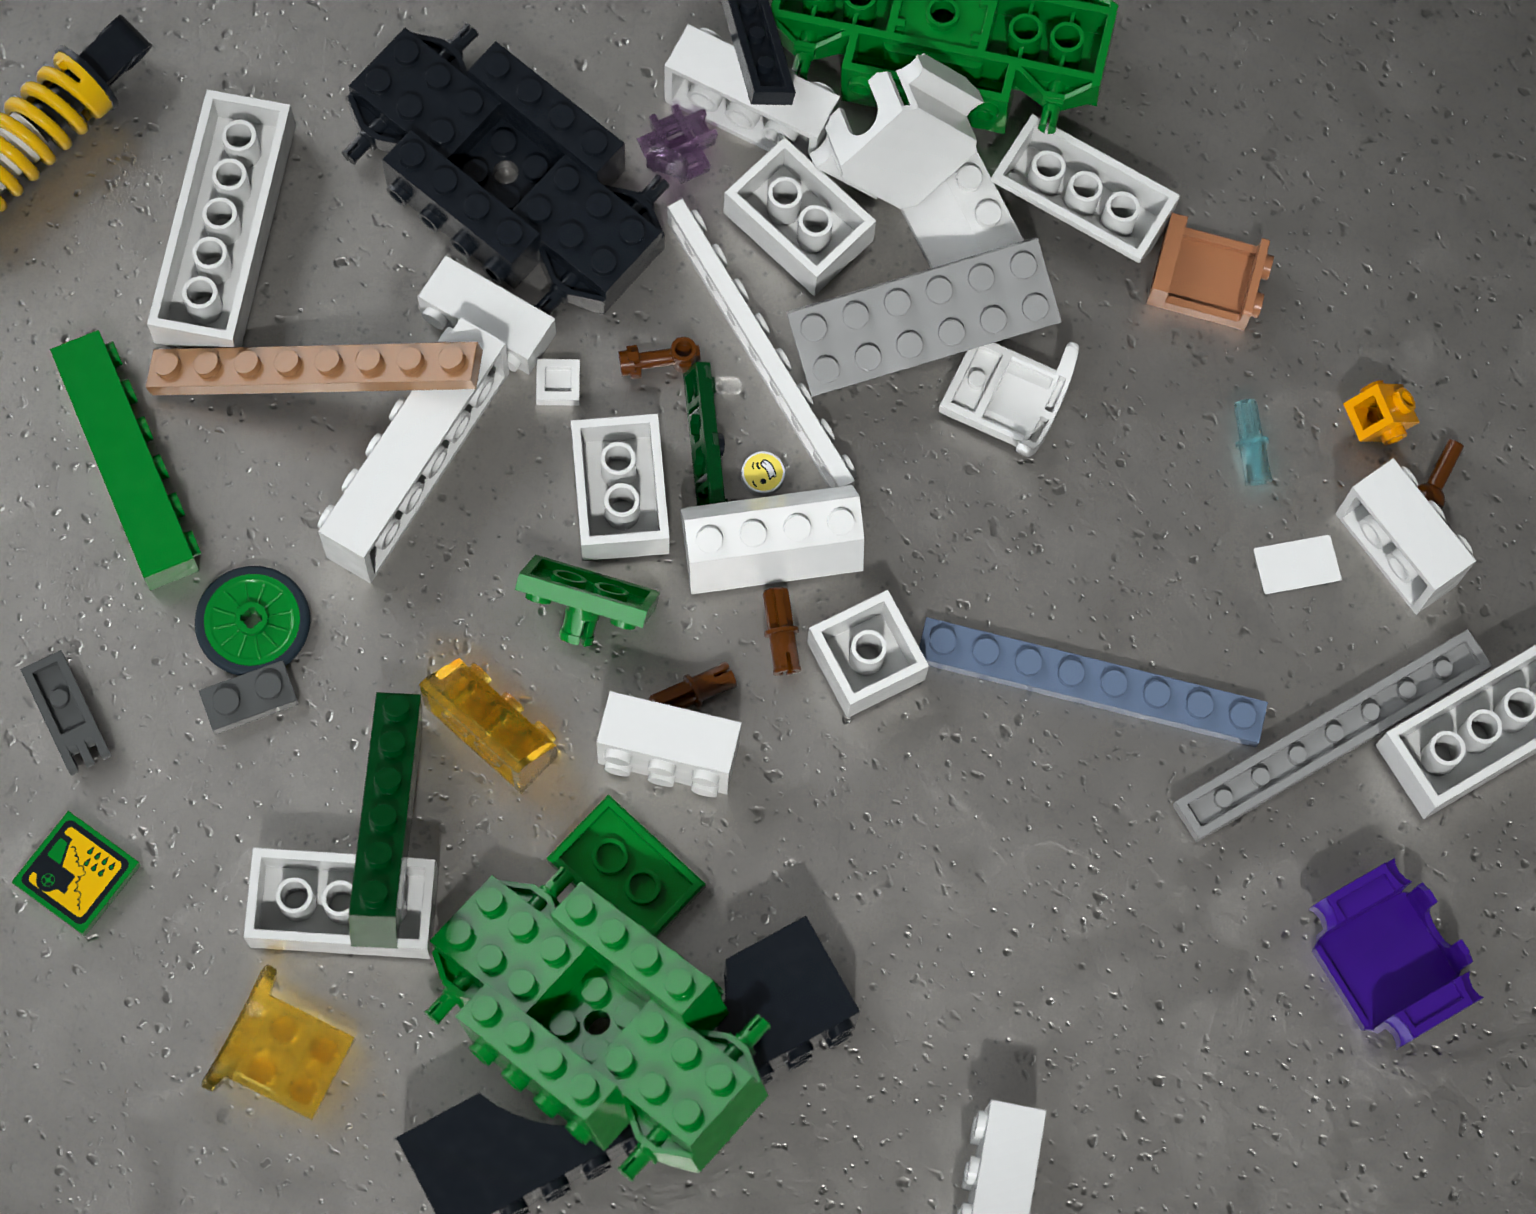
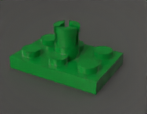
(586, 597)

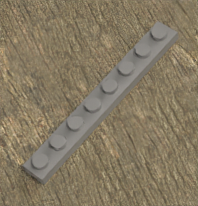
(1331, 735)

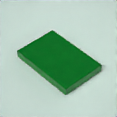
(628, 867)

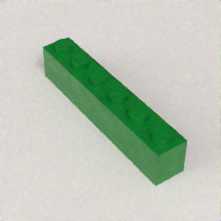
(125, 461)

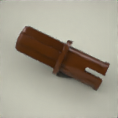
(781, 631)
(697, 688)

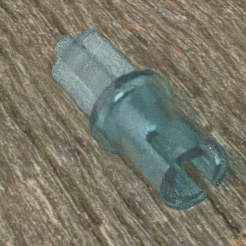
(1252, 443)

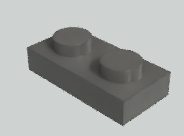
(248, 697)

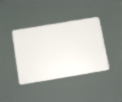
(1297, 564)

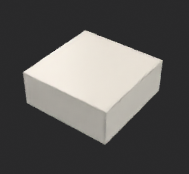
(558, 382)

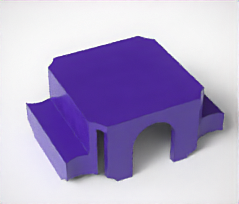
(1390, 956)

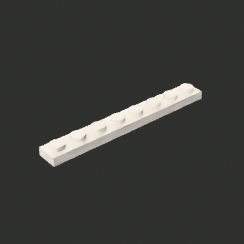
(753, 335)

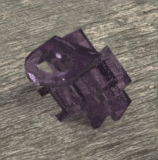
(680, 152)

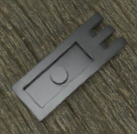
(65, 710)

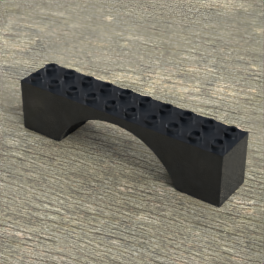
(501, 1163)

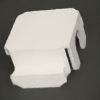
(909, 145)

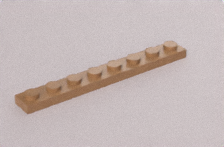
(315, 368)

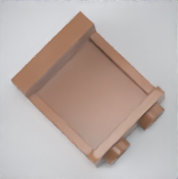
(1209, 275)

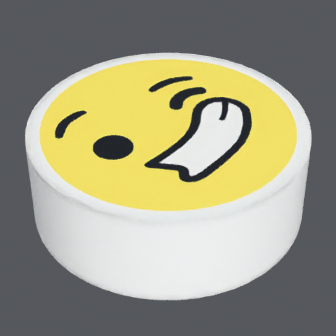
(762, 474)

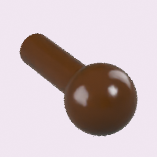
(1433, 488)

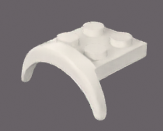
(1009, 394)

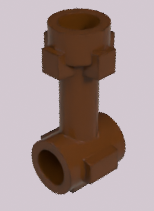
(680, 355)

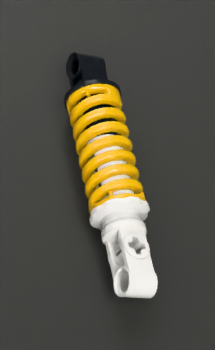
(59, 97)

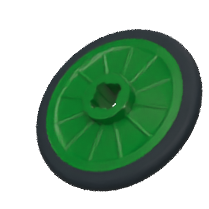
(233, 600)

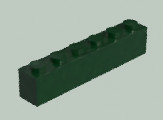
(385, 821)

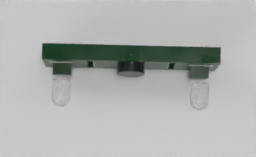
(705, 441)

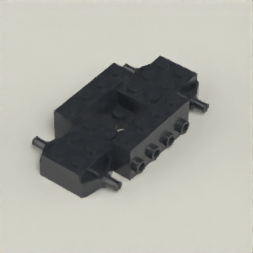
(459, 127)

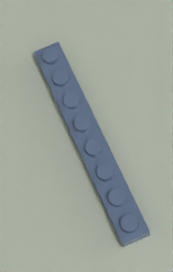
(1093, 682)

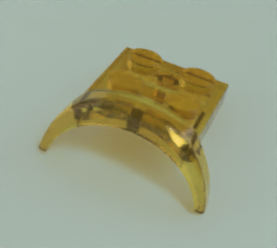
(280, 1052)

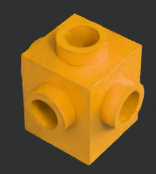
(1382, 412)

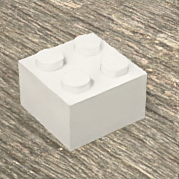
(867, 653)

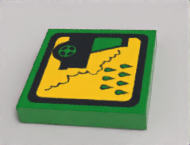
(76, 873)

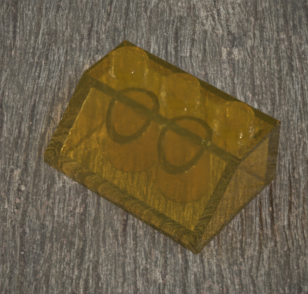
(489, 722)

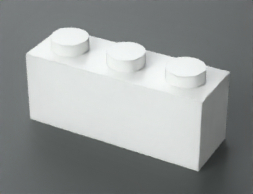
(460, 292)

